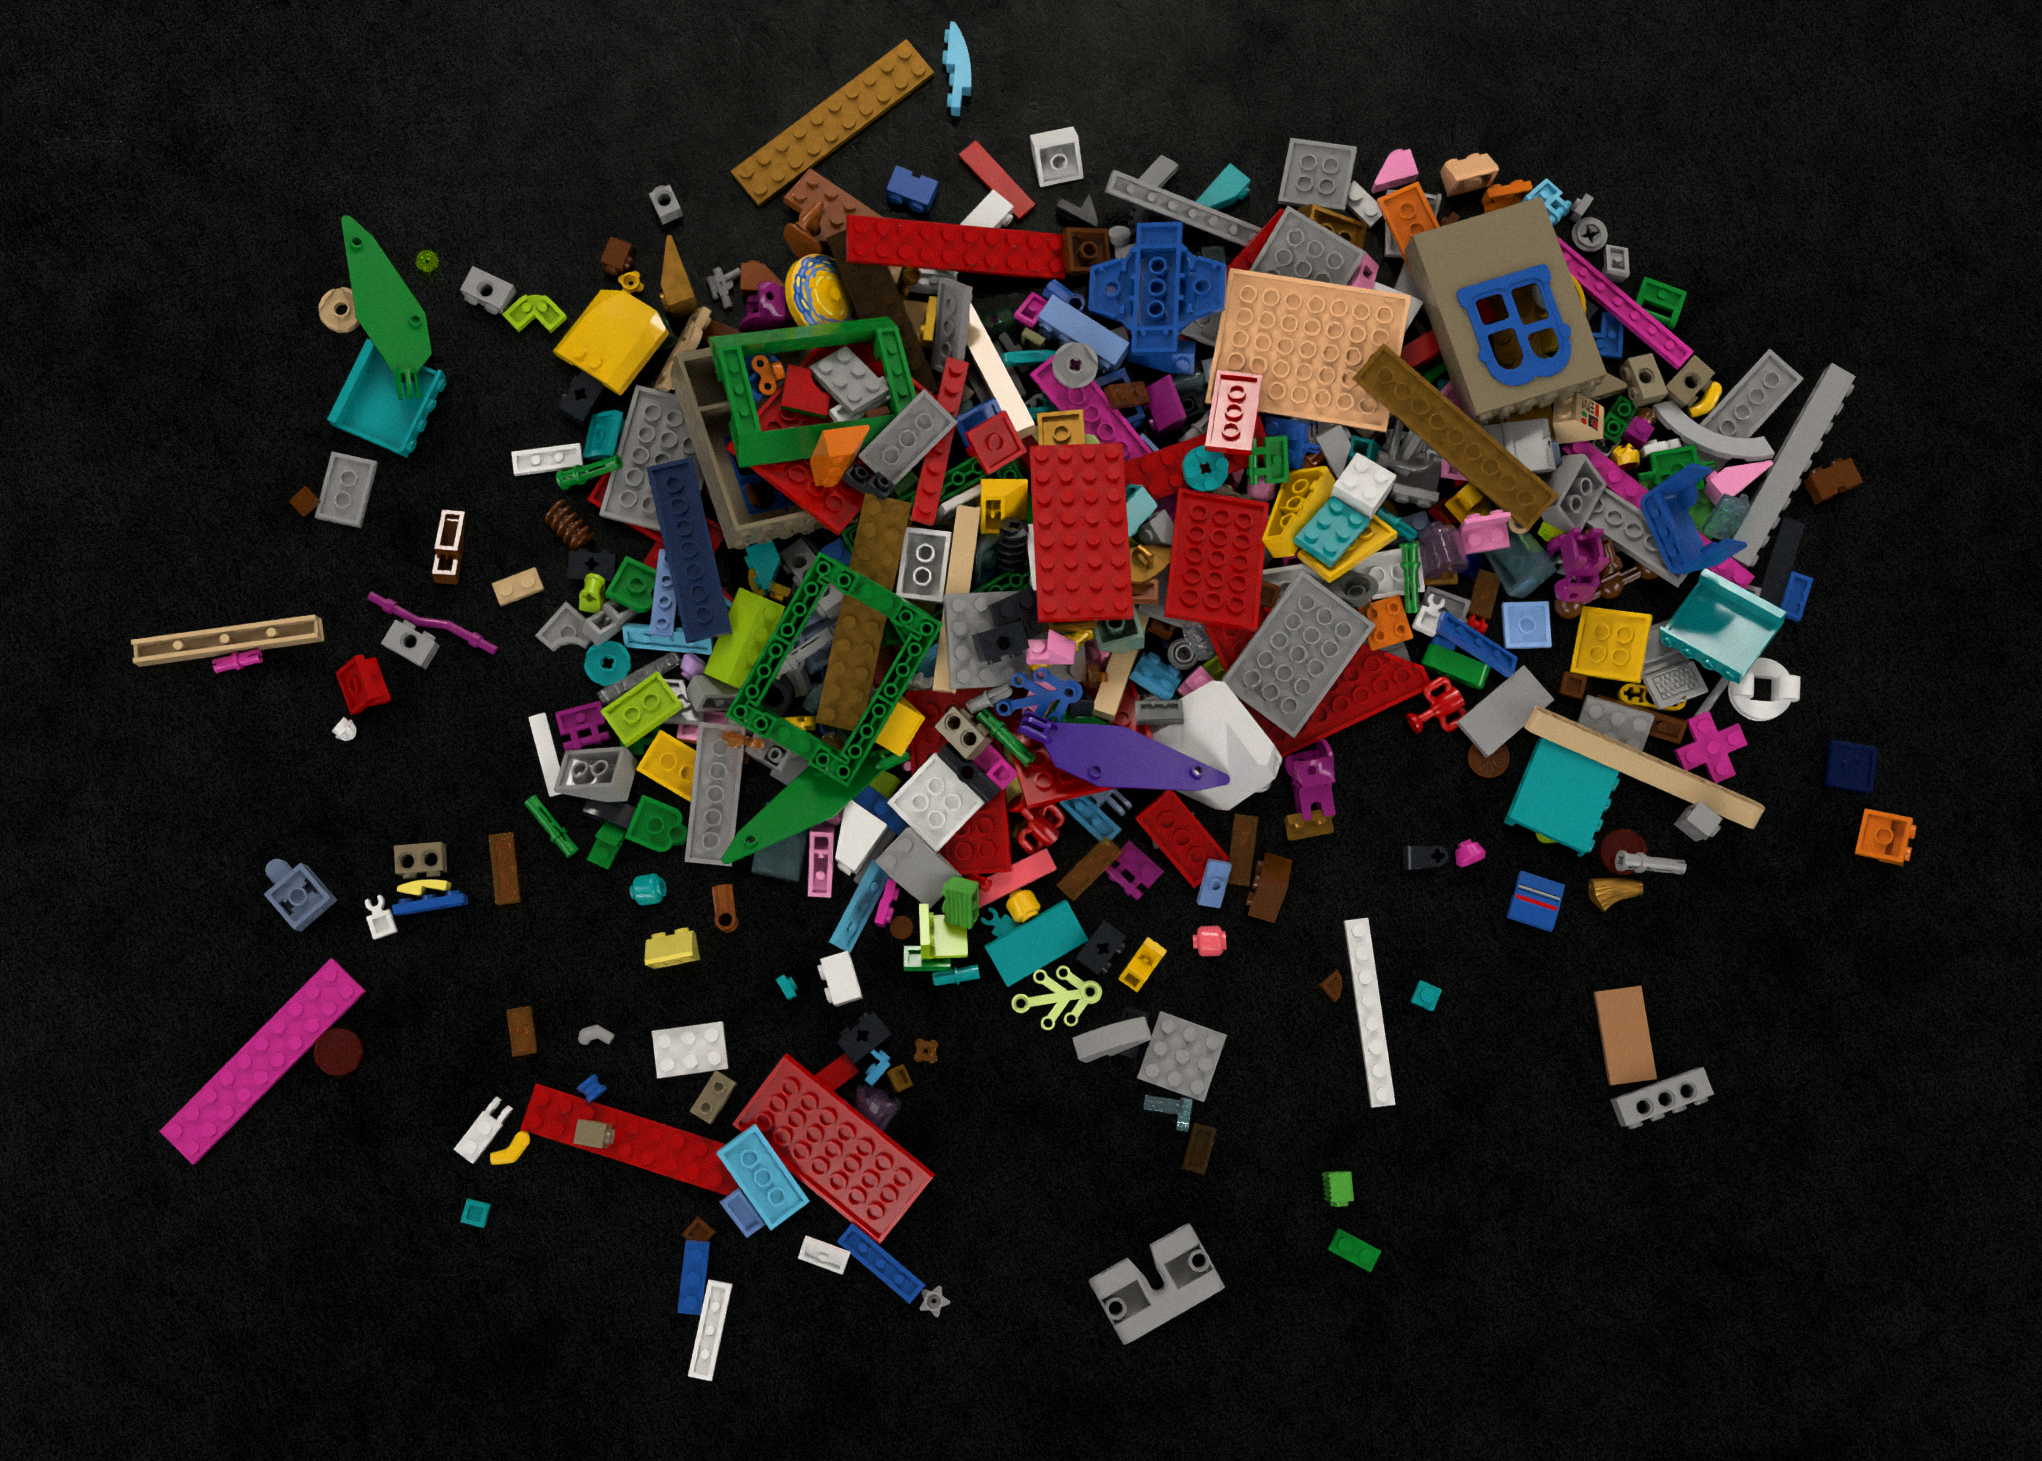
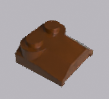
(1084, 249)

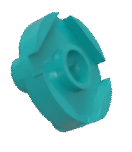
(1192, 472)
(609, 650)

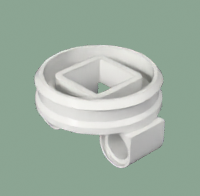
(1784, 690)

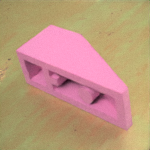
(1733, 479)
(821, 860)

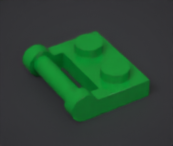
(1662, 297)

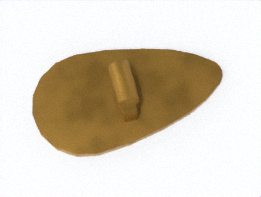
(1148, 562)

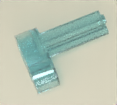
(1181, 1107)

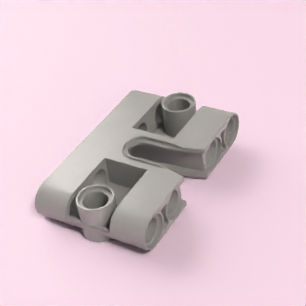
(1181, 1288)

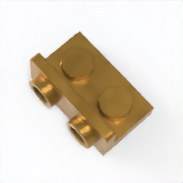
(1299, 828)

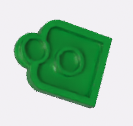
(633, 585)
(656, 826)

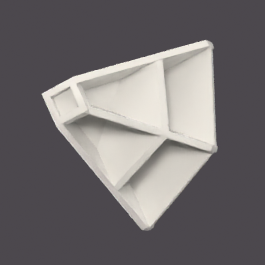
(1226, 738)

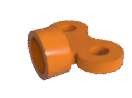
(769, 373)

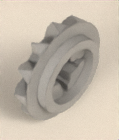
(1594, 226)

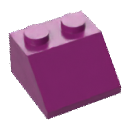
(1165, 407)

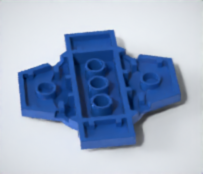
(1157, 288)

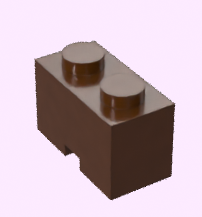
(1835, 479)

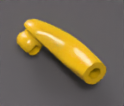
(1708, 401)
(512, 1152)

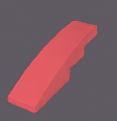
(1023, 873)

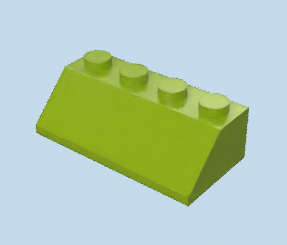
(752, 624)

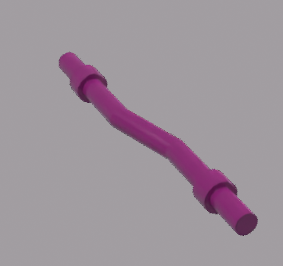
(473, 639)

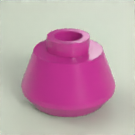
(1469, 853)

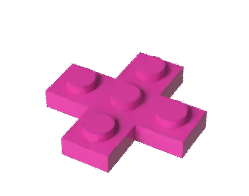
(1710, 747)

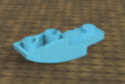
(958, 66)

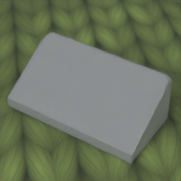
(1160, 171)

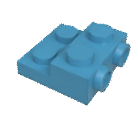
(1156, 676)

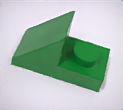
(607, 845)

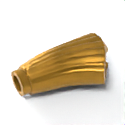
(1608, 891)

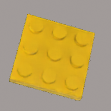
(1611, 644)

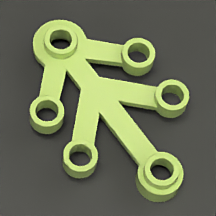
(1060, 996)

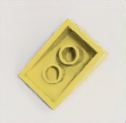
(671, 949)

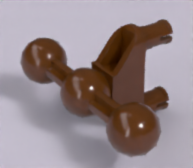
(1611, 580)

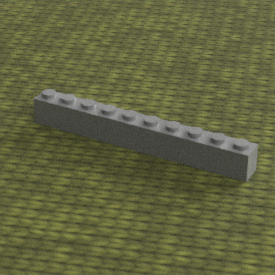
(1791, 461)

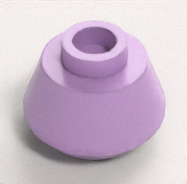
(692, 666)

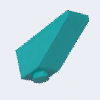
(1225, 189)

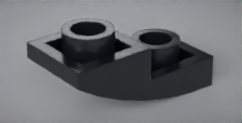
(1194, 404)
(866, 483)
(615, 813)

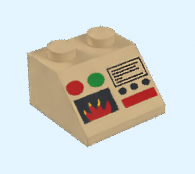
(1577, 419)

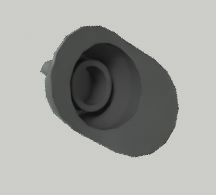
(1354, 588)

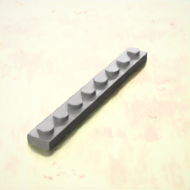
(1180, 209)

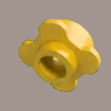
(631, 277)

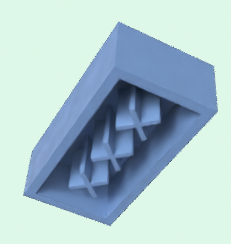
(1066, 324)

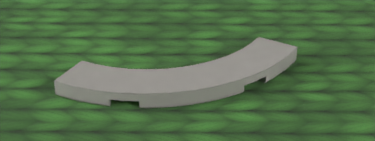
(1708, 441)

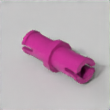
(237, 660)

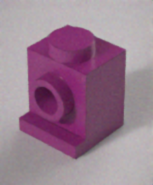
(1639, 429)

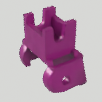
(771, 313)
(1581, 558)
(1314, 779)

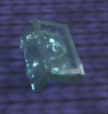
(1726, 516)

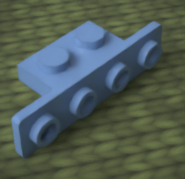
(665, 607)

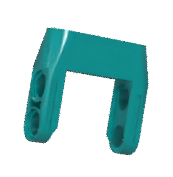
(1029, 358)

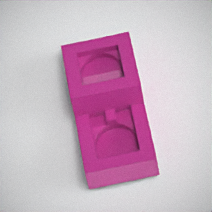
(996, 766)

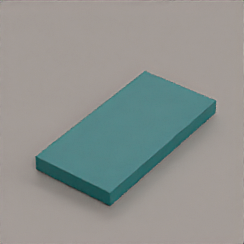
(1036, 943)

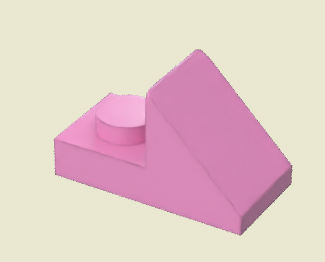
(1053, 650)

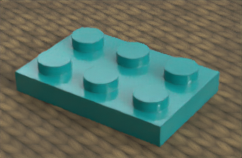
(1332, 531)

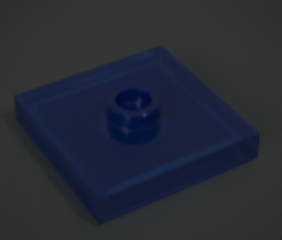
(1851, 766)

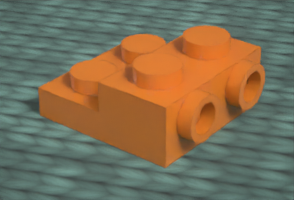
(1885, 837)

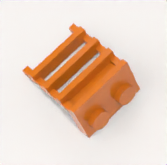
(1504, 196)

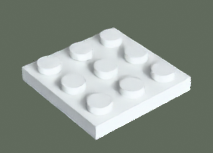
(935, 802)

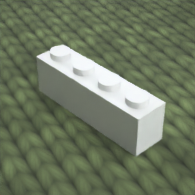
(991, 212)

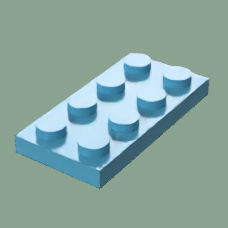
(762, 1176)

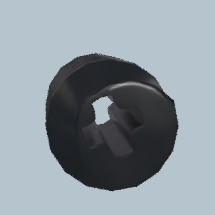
(1012, 544)

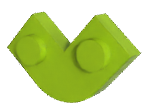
(532, 307)

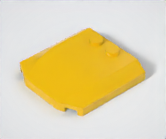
(613, 339)

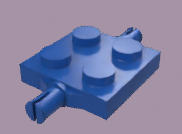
(1296, 437)

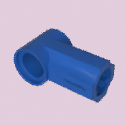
(1064, 294)

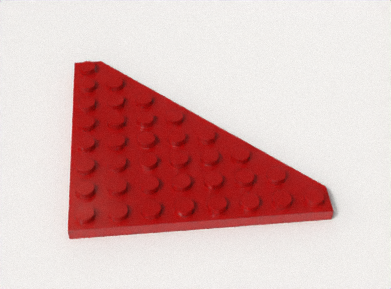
(1364, 688)

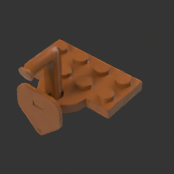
(822, 210)

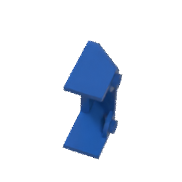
(1674, 529)

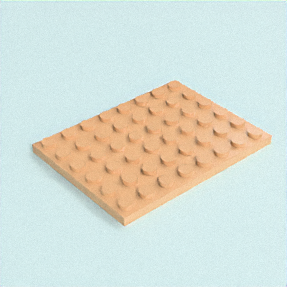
(1308, 344)

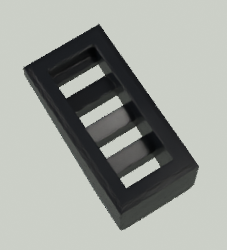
(1083, 707)

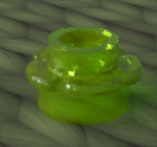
(427, 255)

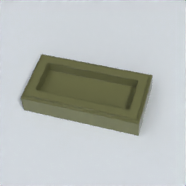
(1032, 340)

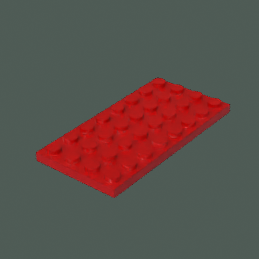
(1080, 533)
(984, 839)
(835, 1149)

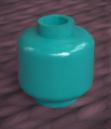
(648, 889)

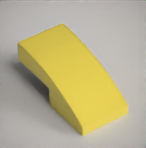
(419, 887)

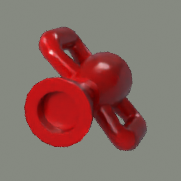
(1440, 707)
(1040, 827)

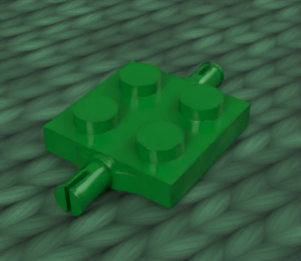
(1670, 461)

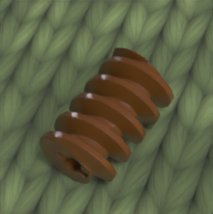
(567, 526)

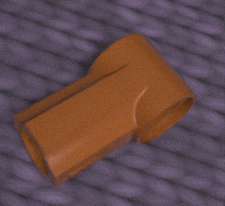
(724, 905)

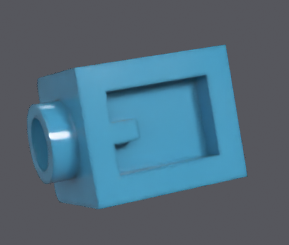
(876, 1071)

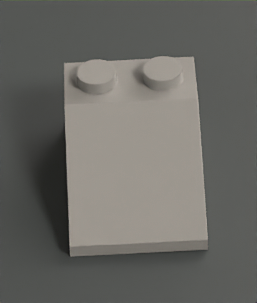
(597, 774)
(917, 867)

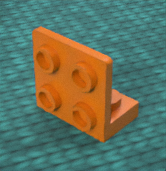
(1389, 621)

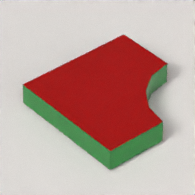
(802, 395)

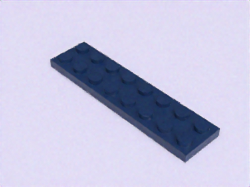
(689, 550)

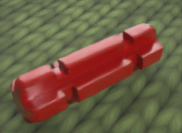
(984, 883)

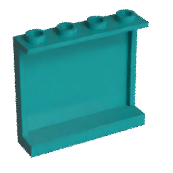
(371, 406)
(1722, 626)
(1563, 796)

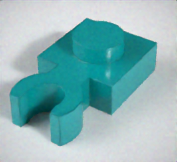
(1002, 925)

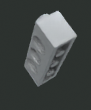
(798, 560)
(1626, 1105)

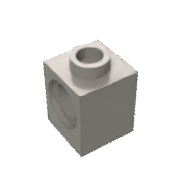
(669, 212)

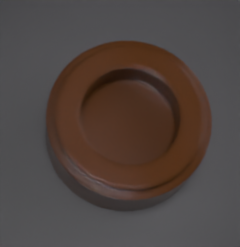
(901, 927)

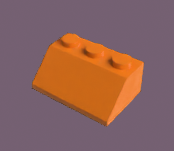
(836, 453)

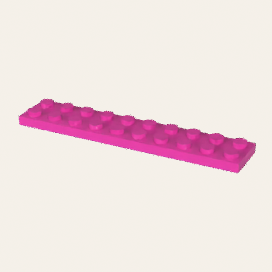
(1099, 419)
(262, 1061)

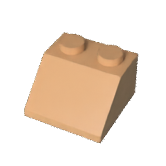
(1468, 174)

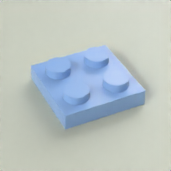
(1526, 625)

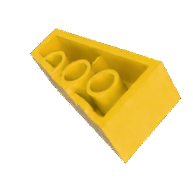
(1295, 507)

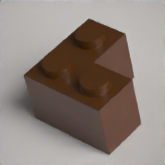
(1269, 887)

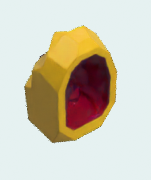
(1625, 457)

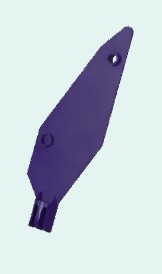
(1118, 756)

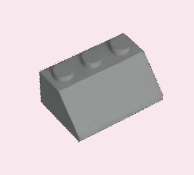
(1578, 491)

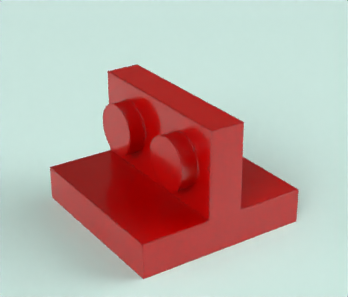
(994, 442)
(362, 684)

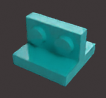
(604, 435)

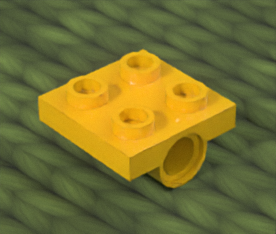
(1467, 502)

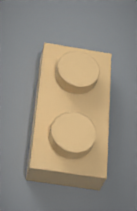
(518, 586)

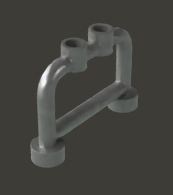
(1389, 458)

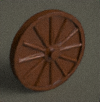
(1492, 765)

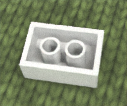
(924, 565)

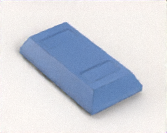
(742, 1212)

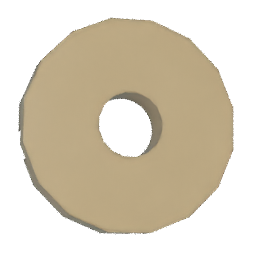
(329, 305)

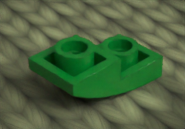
(1618, 418)

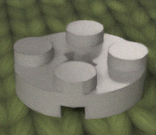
(1077, 352)

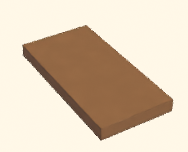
(1625, 1035)

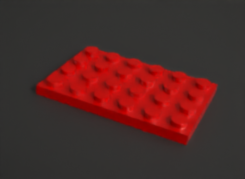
(1216, 560)

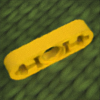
(1635, 689)

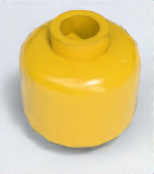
(1022, 905)

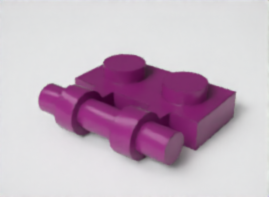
(579, 719)
(1138, 866)

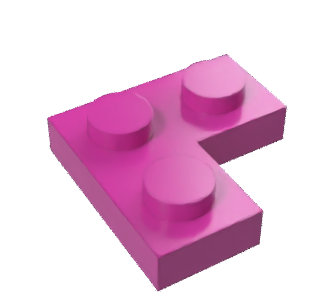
(885, 912)

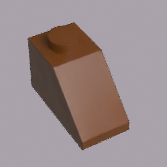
(754, 273)

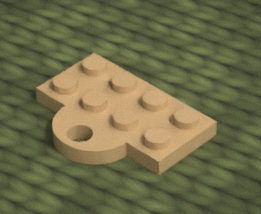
(686, 342)

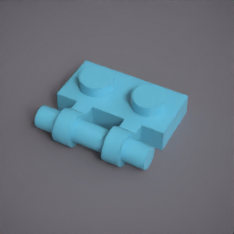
(1550, 196)

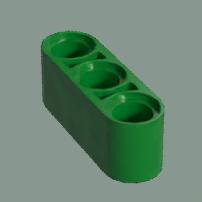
(1455, 666)

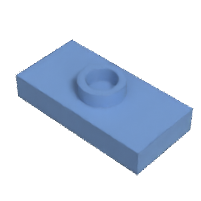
(1214, 883)

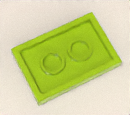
(642, 709)

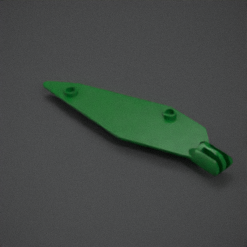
(386, 308)
(806, 803)

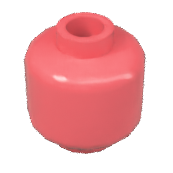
(1209, 941)

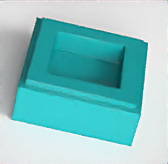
(475, 1213)

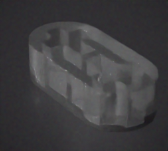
(1198, 640)

